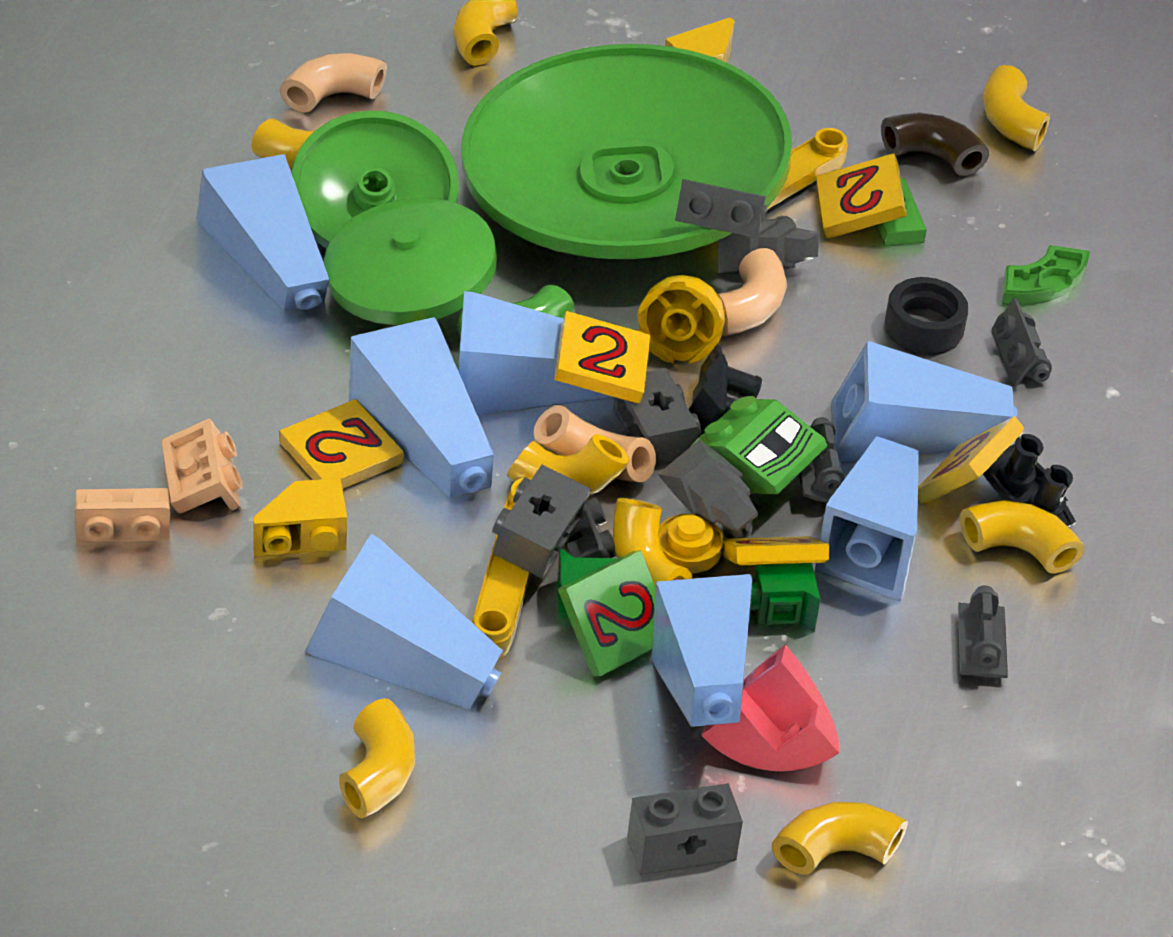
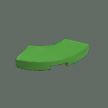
(1047, 278)

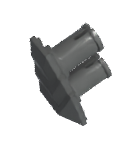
(778, 234)
(711, 489)

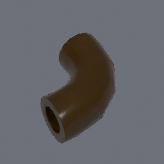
(935, 136)

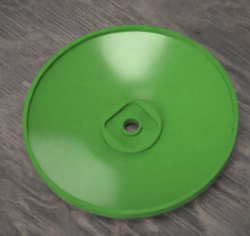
(559, 134)

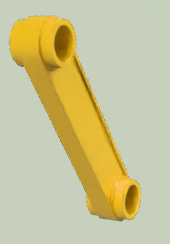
(812, 158)
(501, 595)

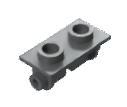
(721, 208)
(1020, 345)
(823, 474)
(593, 541)
(982, 635)

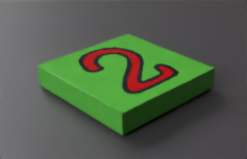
(612, 612)

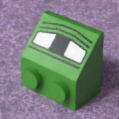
(764, 443)

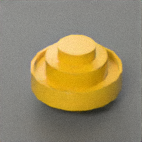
(691, 542)

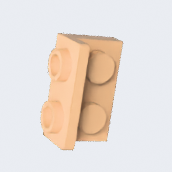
(201, 467)
(122, 514)

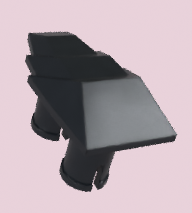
(714, 384)
(1023, 480)

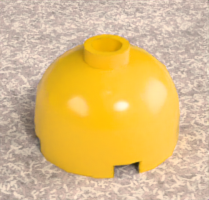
(682, 319)

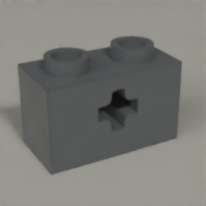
(660, 417)
(540, 520)
(684, 828)

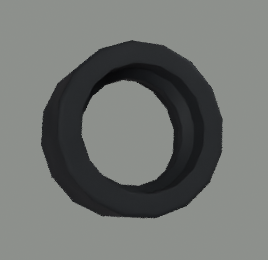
(924, 335)

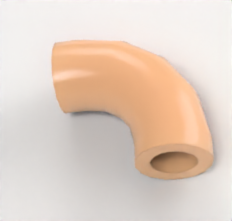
(330, 76)
(759, 295)
(567, 434)

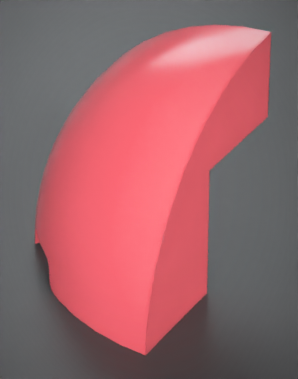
(781, 719)

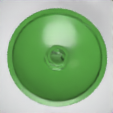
(366, 163)
(410, 260)

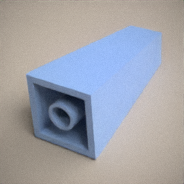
(264, 228)
(512, 357)
(420, 401)
(913, 404)
(874, 520)
(404, 631)
(703, 644)

